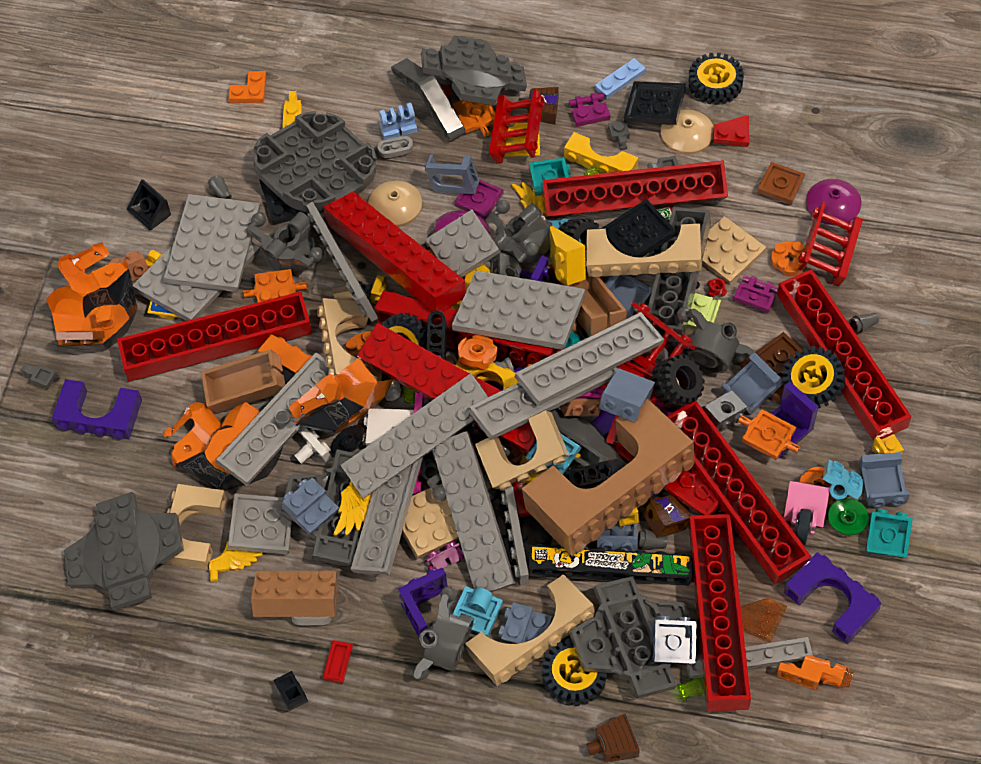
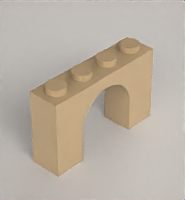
(549, 451)
(190, 501)

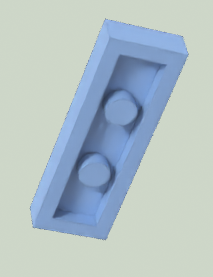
(620, 78)

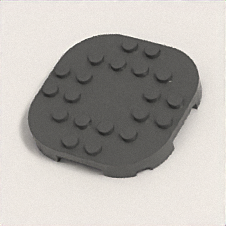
(314, 161)

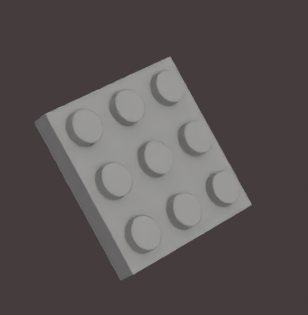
(463, 244)
(259, 525)

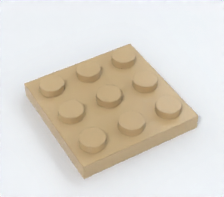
(730, 250)
(428, 524)

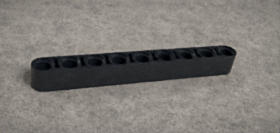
(438, 349)

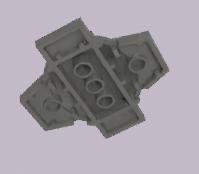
(473, 69)
(331, 548)
(123, 550)
(621, 637)

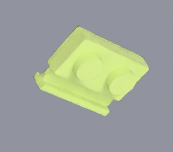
(705, 305)

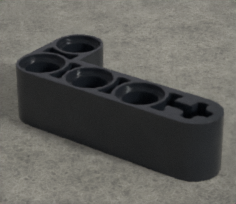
(594, 473)

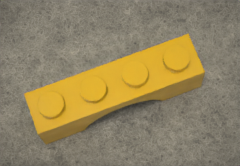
(580, 152)
(503, 376)

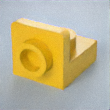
(378, 287)
(887, 445)

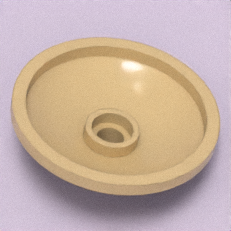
(691, 137)
(399, 209)

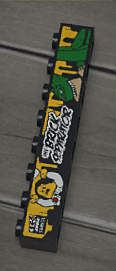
(610, 565)

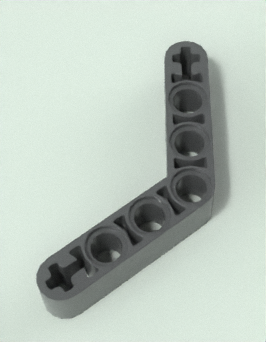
(432, 95)

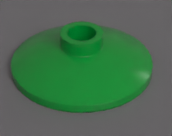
(849, 509)

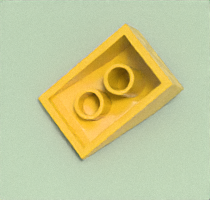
(567, 257)

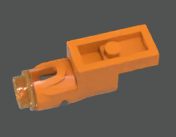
(814, 670)

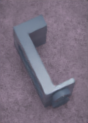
(466, 170)

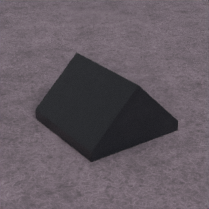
(148, 206)

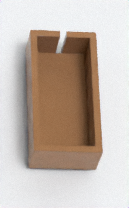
(599, 307)
(243, 381)
(294, 594)

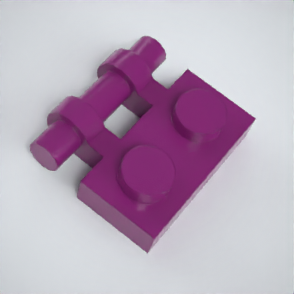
(589, 114)
(754, 297)

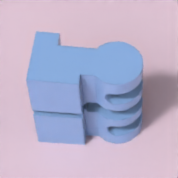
(405, 121)

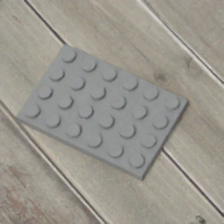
(211, 243)
(181, 300)
(519, 309)

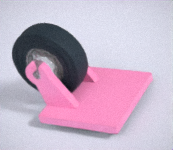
(806, 508)

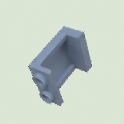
(629, 290)
(754, 383)
(626, 394)
(883, 479)

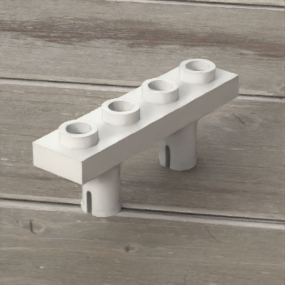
(312, 446)

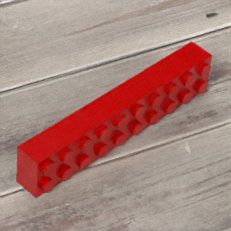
(628, 188)
(395, 252)
(826, 327)
(213, 336)
(518, 352)
(427, 374)
(740, 496)
(719, 613)

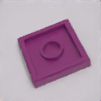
(482, 201)

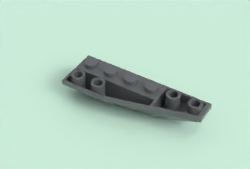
(582, 432)

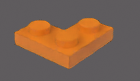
(252, 92)

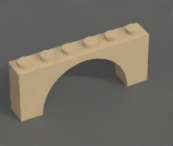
(680, 257)
(335, 318)
(504, 660)

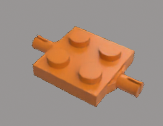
(474, 116)
(274, 285)
(769, 434)

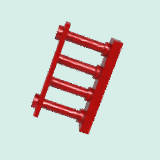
(503, 120)
(848, 243)
(649, 361)

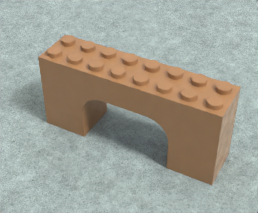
(581, 515)

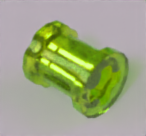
(690, 689)

